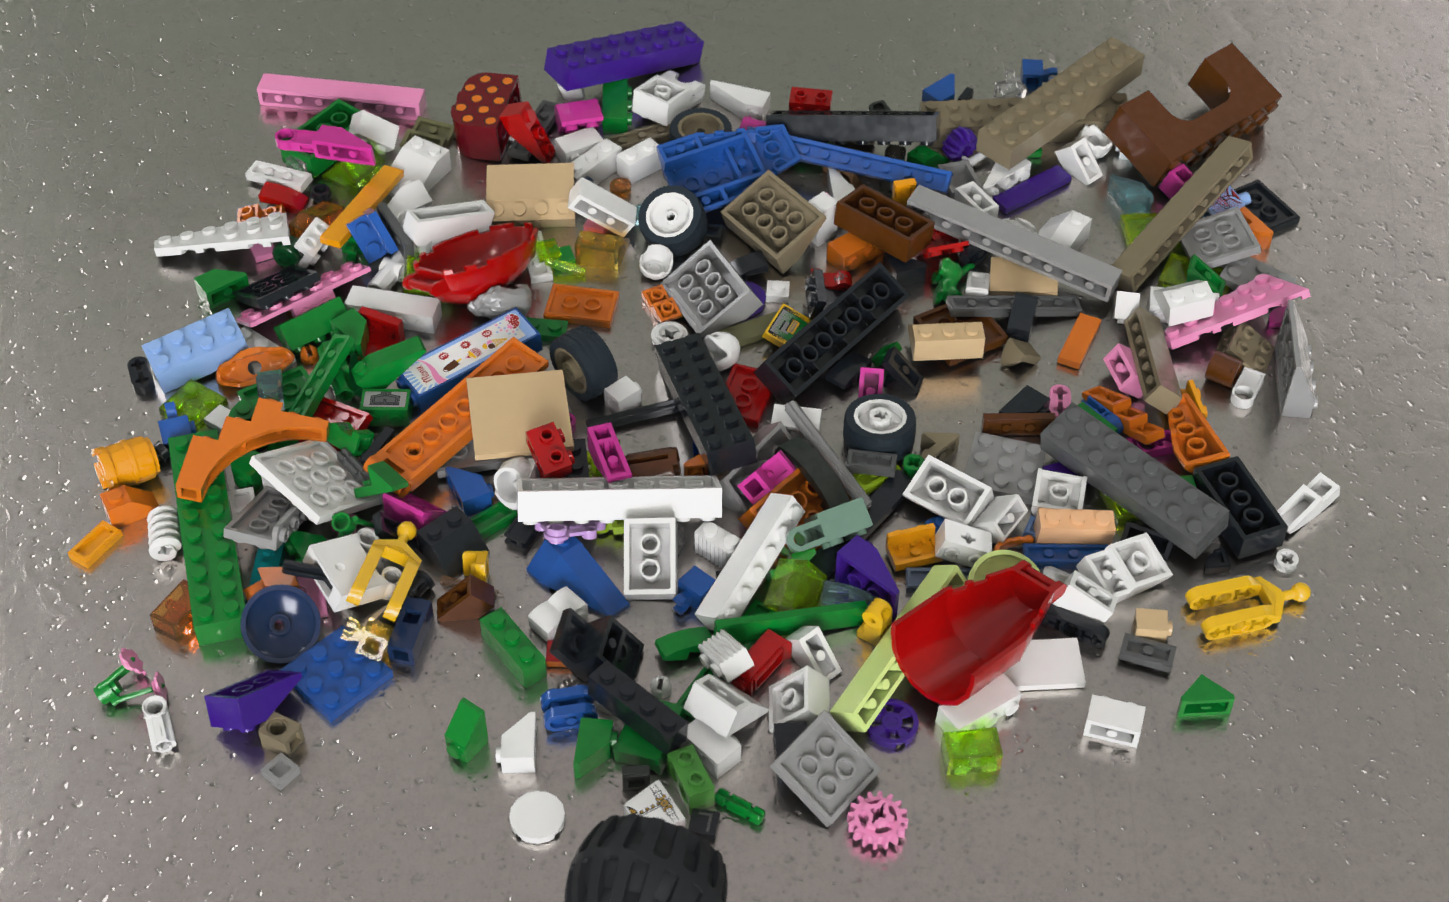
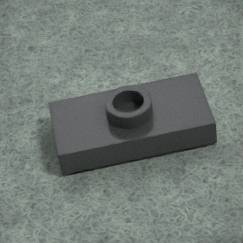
(871, 463)

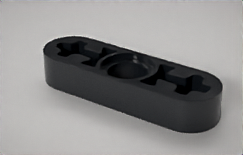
(1087, 630)

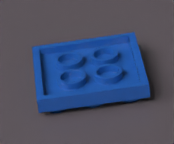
(337, 676)

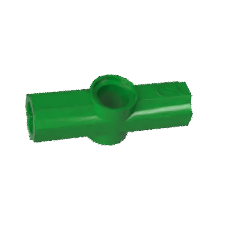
(341, 383)

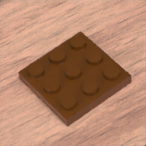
(993, 332)

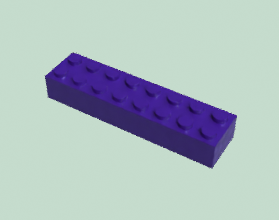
(623, 55)

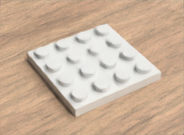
(313, 480)

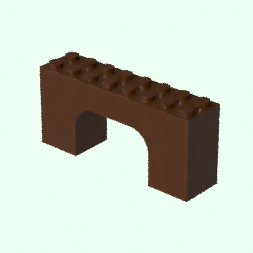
(1161, 142)

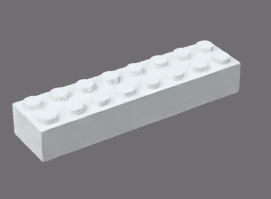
(629, 498)

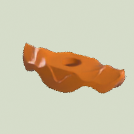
(236, 372)

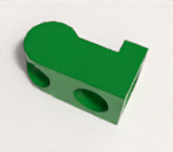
(345, 436)

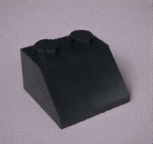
(447, 539)

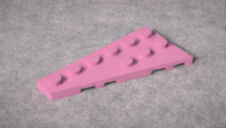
(1238, 307)

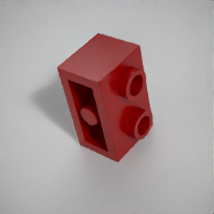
(810, 99)
(549, 451)

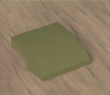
(430, 130)

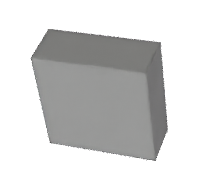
(280, 771)

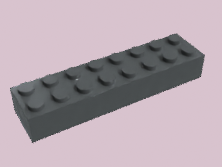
(1135, 480)

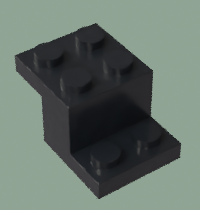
(587, 645)

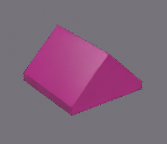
(410, 509)

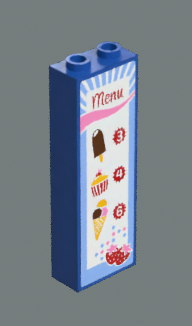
(448, 364)

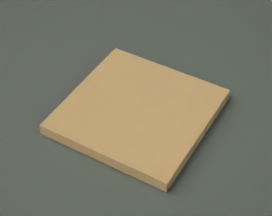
(511, 405)

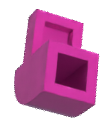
(766, 477)

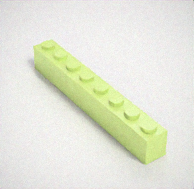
(880, 672)

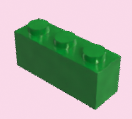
(616, 107)
(310, 325)
(513, 647)

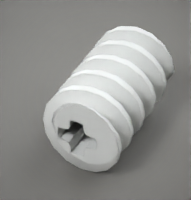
(164, 533)

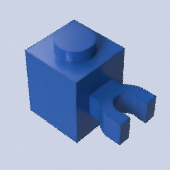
(1034, 75)
(174, 425)
(692, 589)

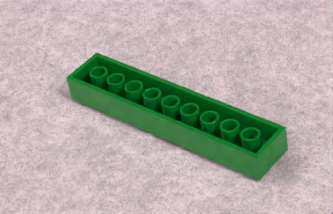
(209, 558)

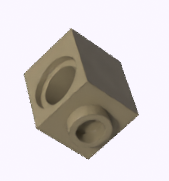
(290, 735)

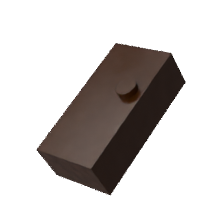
(884, 223)

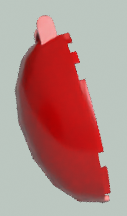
(474, 262)

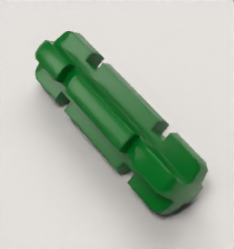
(740, 806)

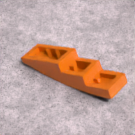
(1134, 421)

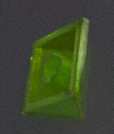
(794, 585)

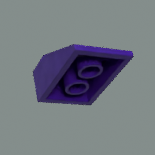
(863, 567)
(250, 700)

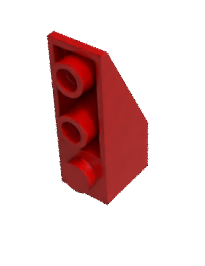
(526, 129)

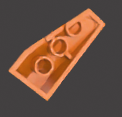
(1193, 437)

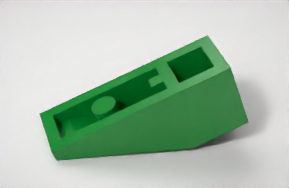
(386, 365)

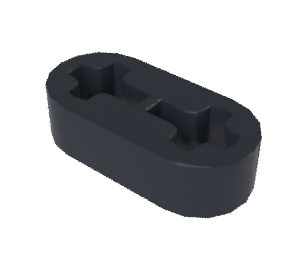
(137, 376)

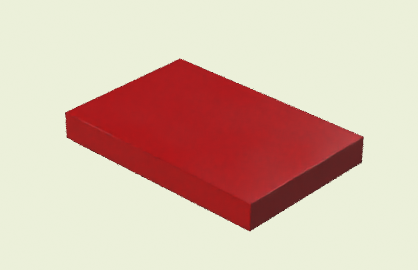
(748, 393)

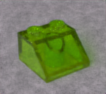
(352, 174)

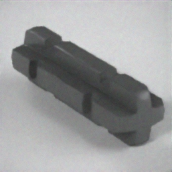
(352, 465)

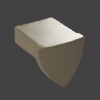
(1018, 351)

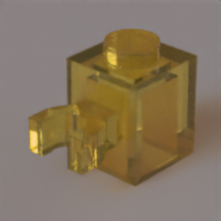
(371, 638)

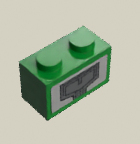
(387, 406)

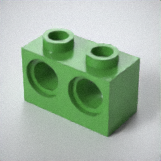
(691, 778)

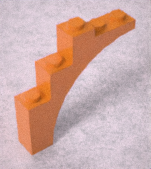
(268, 425)

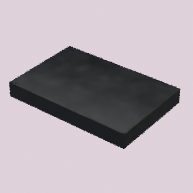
(1268, 206)

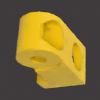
(876, 621)

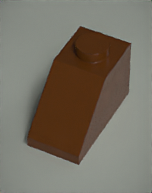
(466, 600)

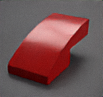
(278, 194)

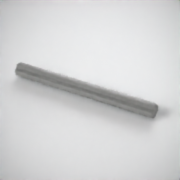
(823, 448)

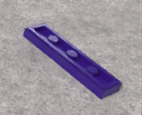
(1032, 189)

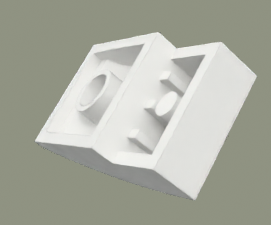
(1126, 567)

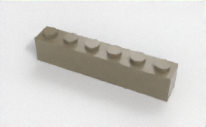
(1152, 360)

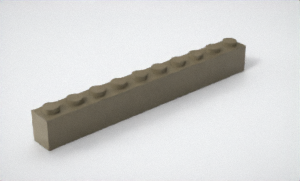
(1182, 212)

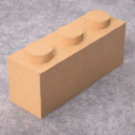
(1074, 526)

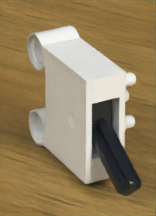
(336, 565)

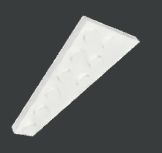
(228, 237)

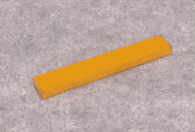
(369, 197)

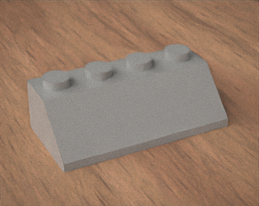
(766, 445)

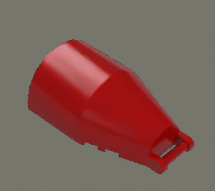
(972, 632)

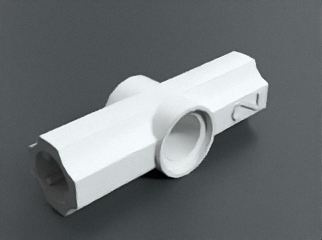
(390, 271)

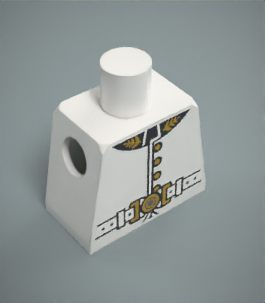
(657, 803)

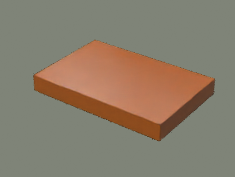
(582, 305)

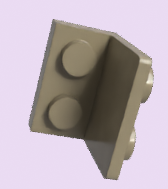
(1248, 345)

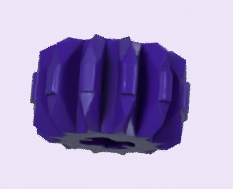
(959, 143)

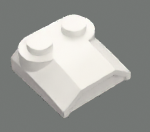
(1058, 491)

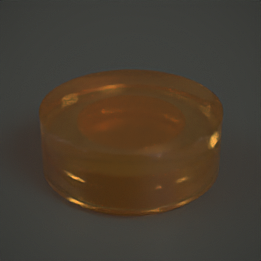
(620, 187)

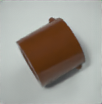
(1224, 369)

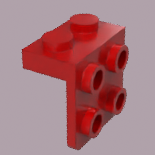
(942, 242)
(382, 328)

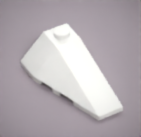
(1068, 229)

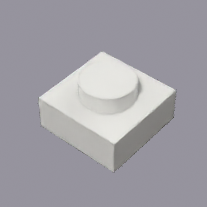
(777, 291)

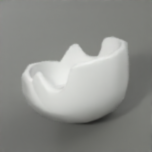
(656, 262)

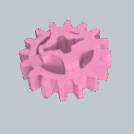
(877, 820)

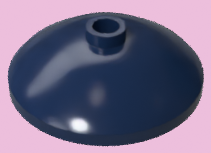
(282, 604)

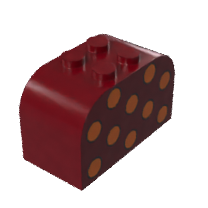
(477, 114)

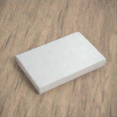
(1049, 666)

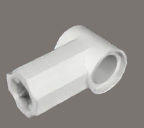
(159, 724)

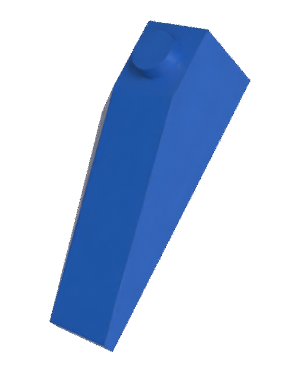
(574, 567)

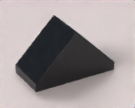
(907, 273)

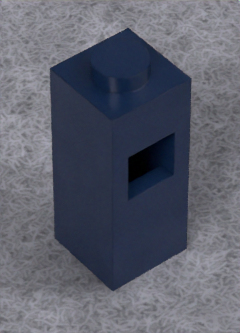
(410, 631)

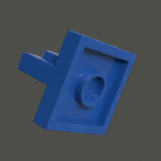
(371, 236)

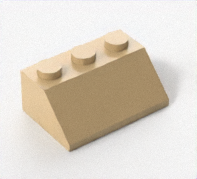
(946, 341)

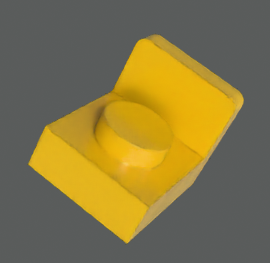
(476, 564)

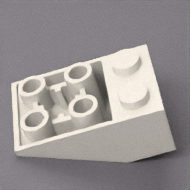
(722, 705)

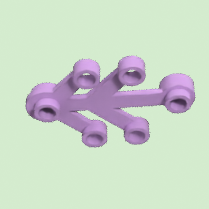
(558, 533)

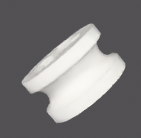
(1286, 554)

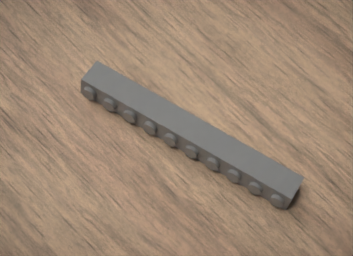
(1016, 244)

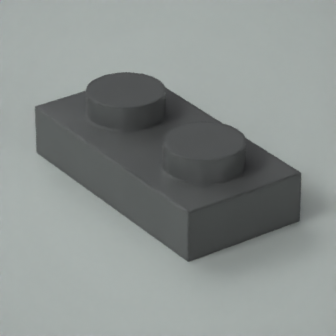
(1147, 652)

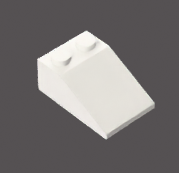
(422, 161)

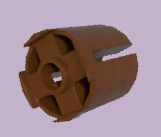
(655, 462)

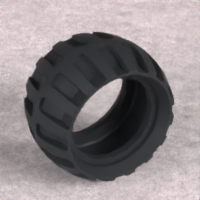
(645, 862)

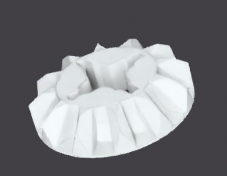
(672, 329)

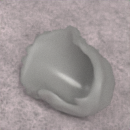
(500, 300)

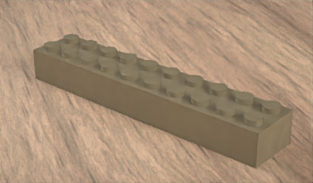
(1059, 103)
(979, 112)

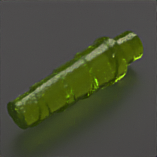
(567, 267)

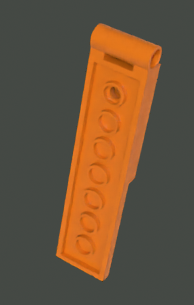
(447, 423)

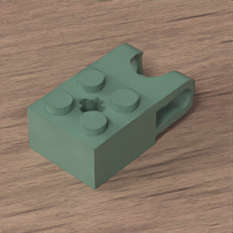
(829, 527)

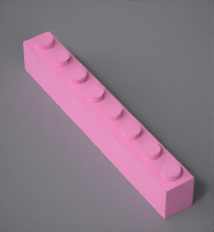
(320, 93)

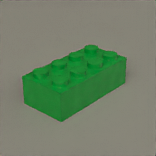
(336, 114)

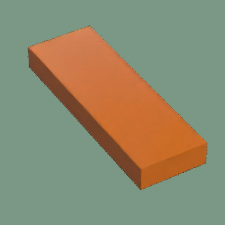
(1079, 341)

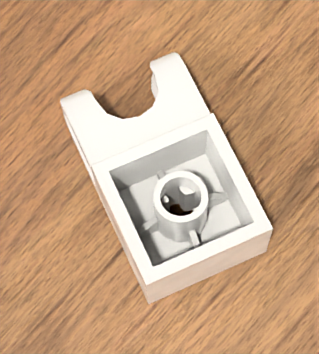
(666, 97)

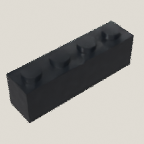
(637, 708)

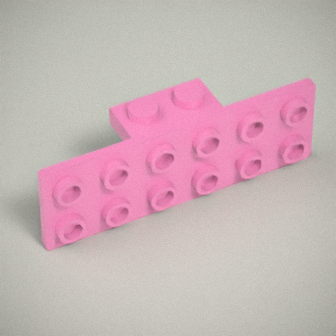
(307, 299)

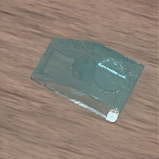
(1130, 195)

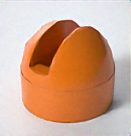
(311, 359)

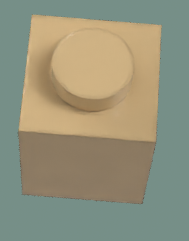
(1152, 624)

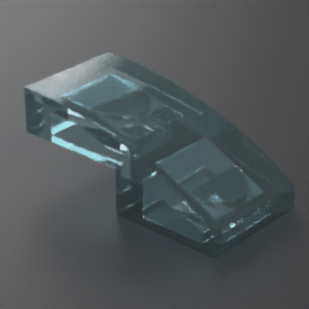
(842, 593)

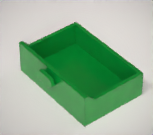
(637, 751)

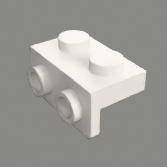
(310, 244)

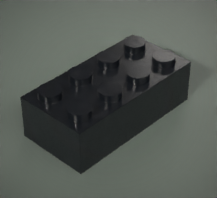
(1253, 520)

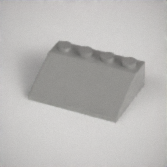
(710, 291)
(1294, 367)

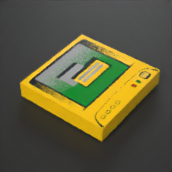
(785, 325)

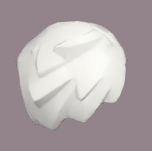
(1097, 141)

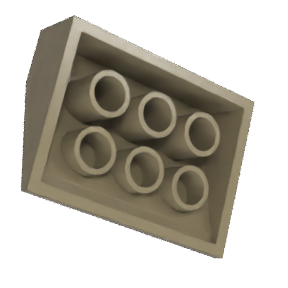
(774, 220)

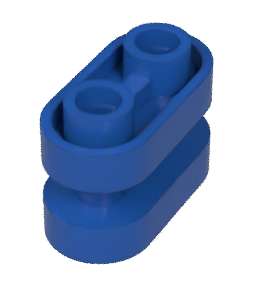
(566, 706)

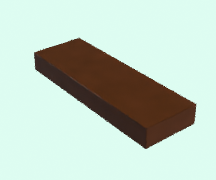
(1015, 423)

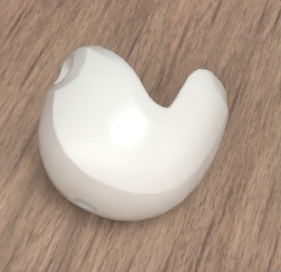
(724, 348)

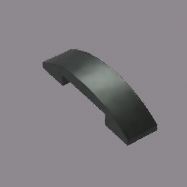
(816, 472)

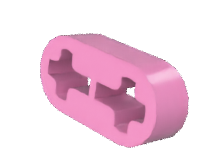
(1056, 404)

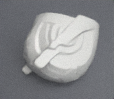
(507, 475)

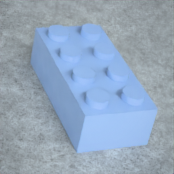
(194, 350)

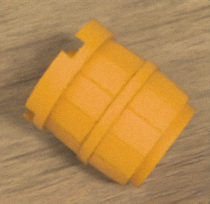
(126, 463)

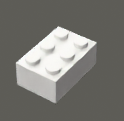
(650, 558)

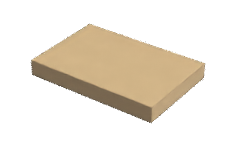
(1009, 278)

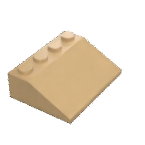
(531, 194)

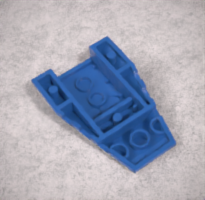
(726, 163)

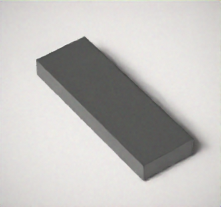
(395, 230)

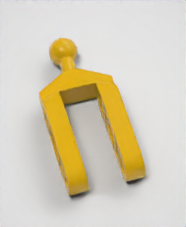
(396, 551)
(1237, 590)

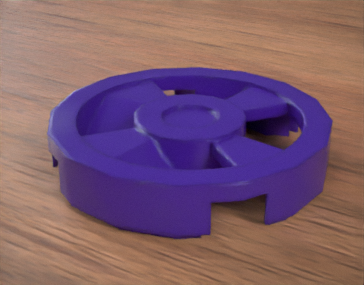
(892, 723)

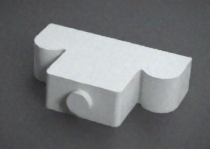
(438, 223)

